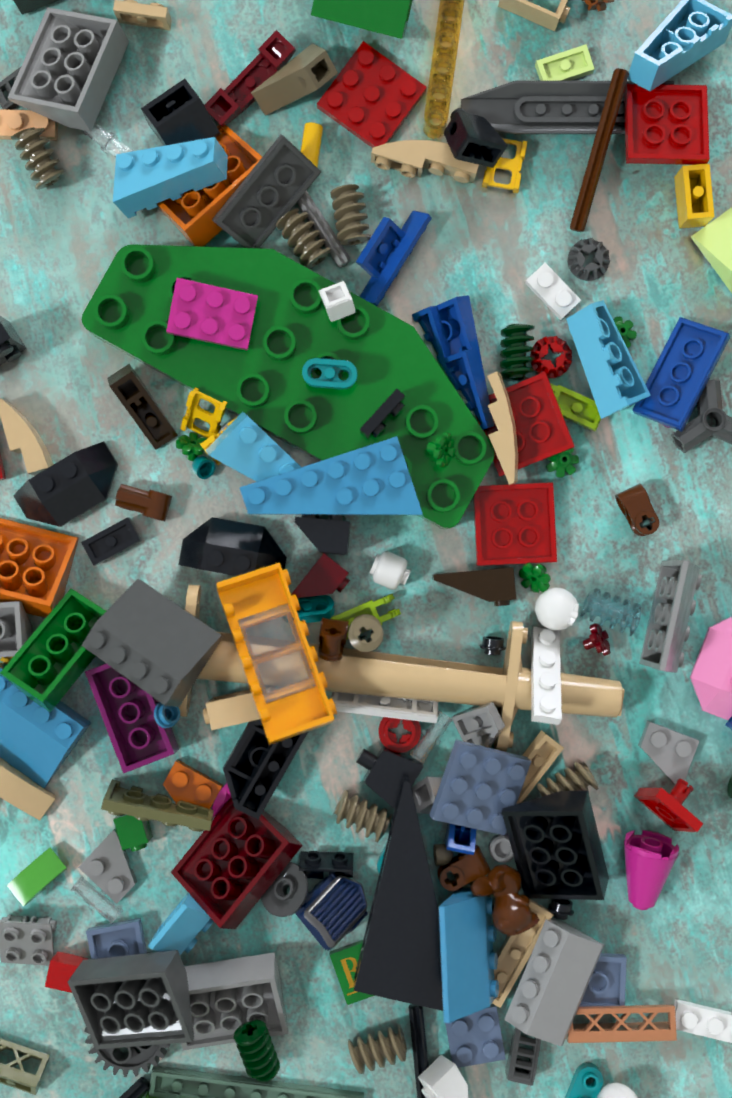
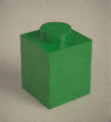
(132, 832)

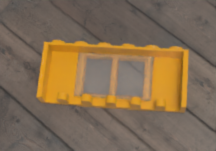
(276, 653)

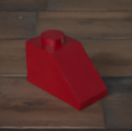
(322, 579)

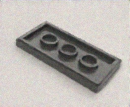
(267, 194)

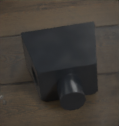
(473, 139)
(387, 771)

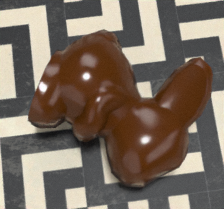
(510, 911)

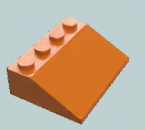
(195, 210)
(34, 566)

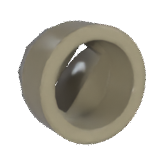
(441, 855)

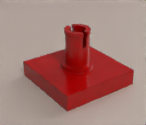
(669, 806)

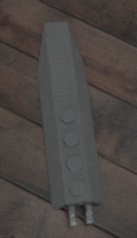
(545, 107)

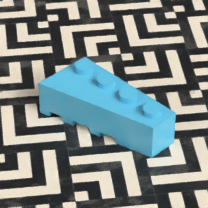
(679, 41)
(166, 173)
(606, 360)
(250, 451)

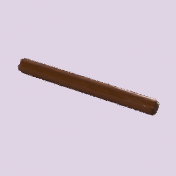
(599, 149)

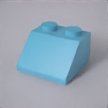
(181, 927)

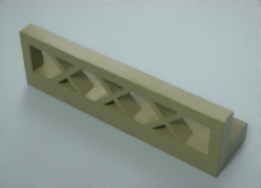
(19, 1078)

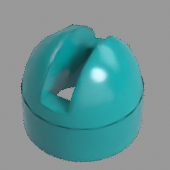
(203, 467)

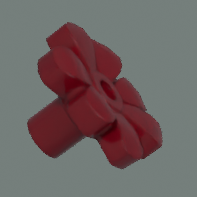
(597, 639)

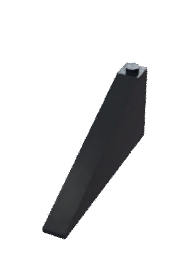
(403, 928)

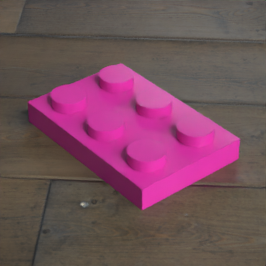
(212, 314)

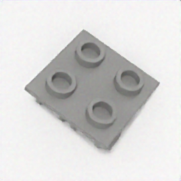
(27, 941)

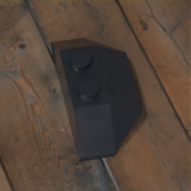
(69, 486)
(230, 548)
(257, 767)

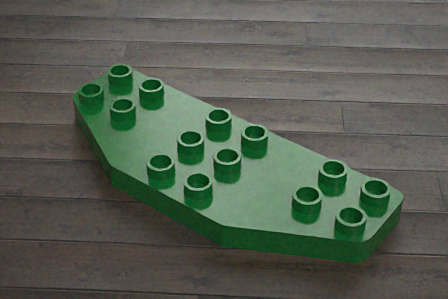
(287, 331)

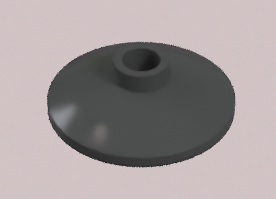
(276, 897)

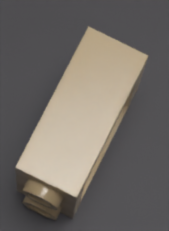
(537, 13)
(230, 709)

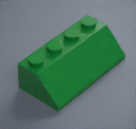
(53, 653)

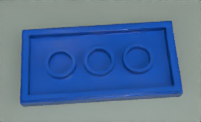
(682, 373)

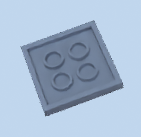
(479, 786)

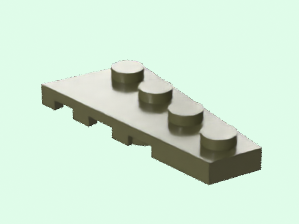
(157, 807)

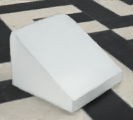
(337, 301)

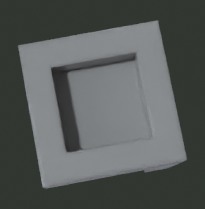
(425, 793)

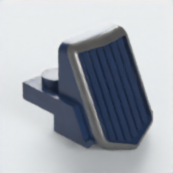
(333, 909)

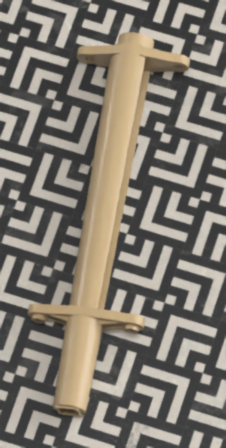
(432, 679)

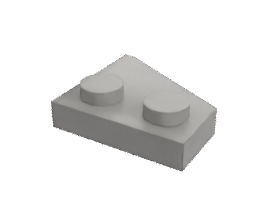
(479, 724)
(668, 750)
(110, 868)

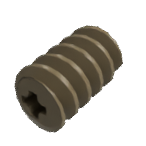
(38, 157)
(348, 215)
(302, 239)
(362, 643)
(573, 781)
(362, 816)
(378, 1050)

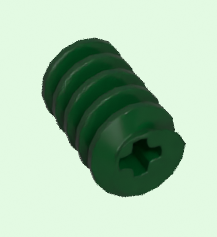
(515, 352)
(257, 1050)

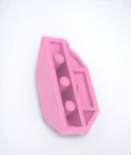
(713, 671)

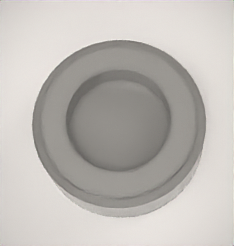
(500, 848)

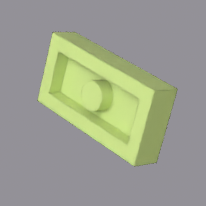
(566, 65)

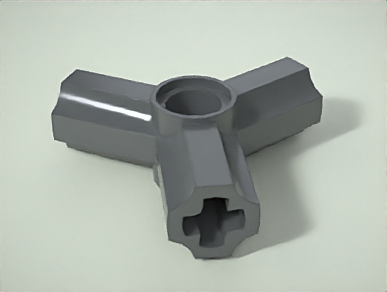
(698, 430)

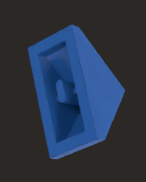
(460, 839)

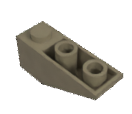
(295, 79)

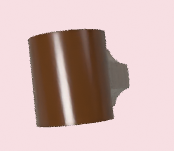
(150, 503)

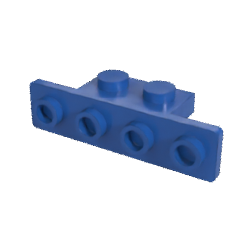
(388, 252)

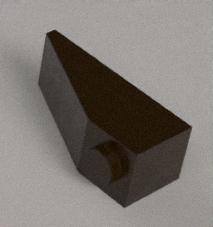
(141, 406)
(488, 584)

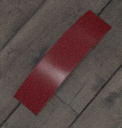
(237, 97)

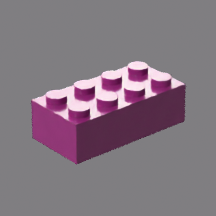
(130, 719)

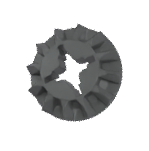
(590, 271)

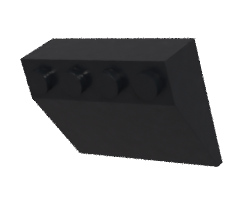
(557, 847)

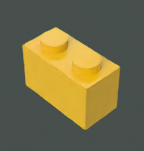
(694, 196)

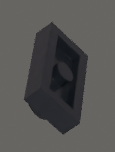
(391, 406)
(111, 541)

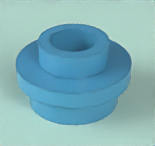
(171, 718)

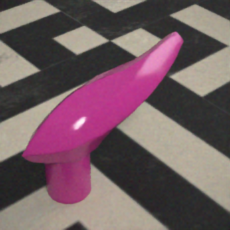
(221, 799)

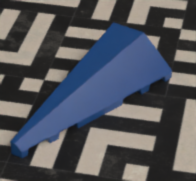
(454, 337)

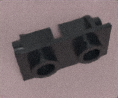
(315, 864)

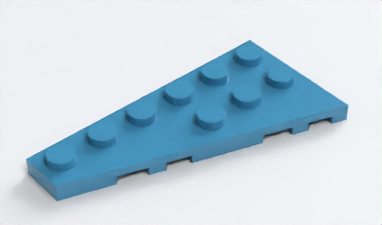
(353, 483)

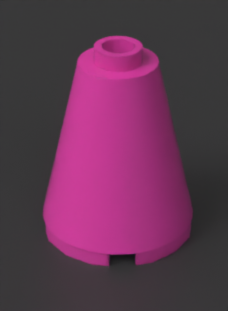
(648, 865)

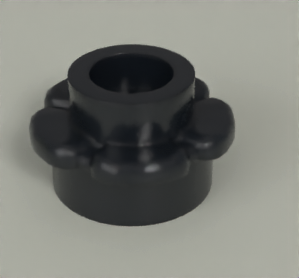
(492, 645)
(561, 908)

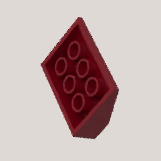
(235, 863)

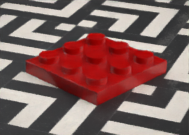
(371, 96)
(666, 124)
(537, 420)
(515, 524)

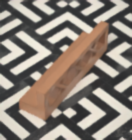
(621, 1031)

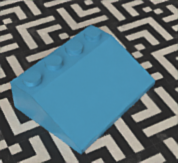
(34, 737)
(467, 954)

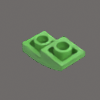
(36, 876)

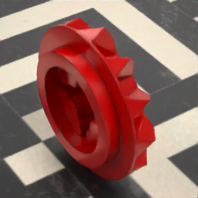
(557, 346)
(406, 742)

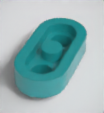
(330, 370)
(315, 608)
(578, 1086)

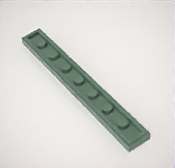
(184, 1083)

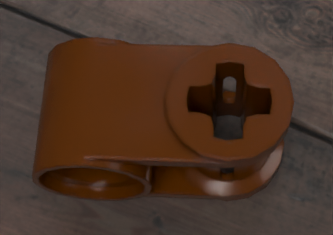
(636, 506)
(332, 639)
(464, 868)

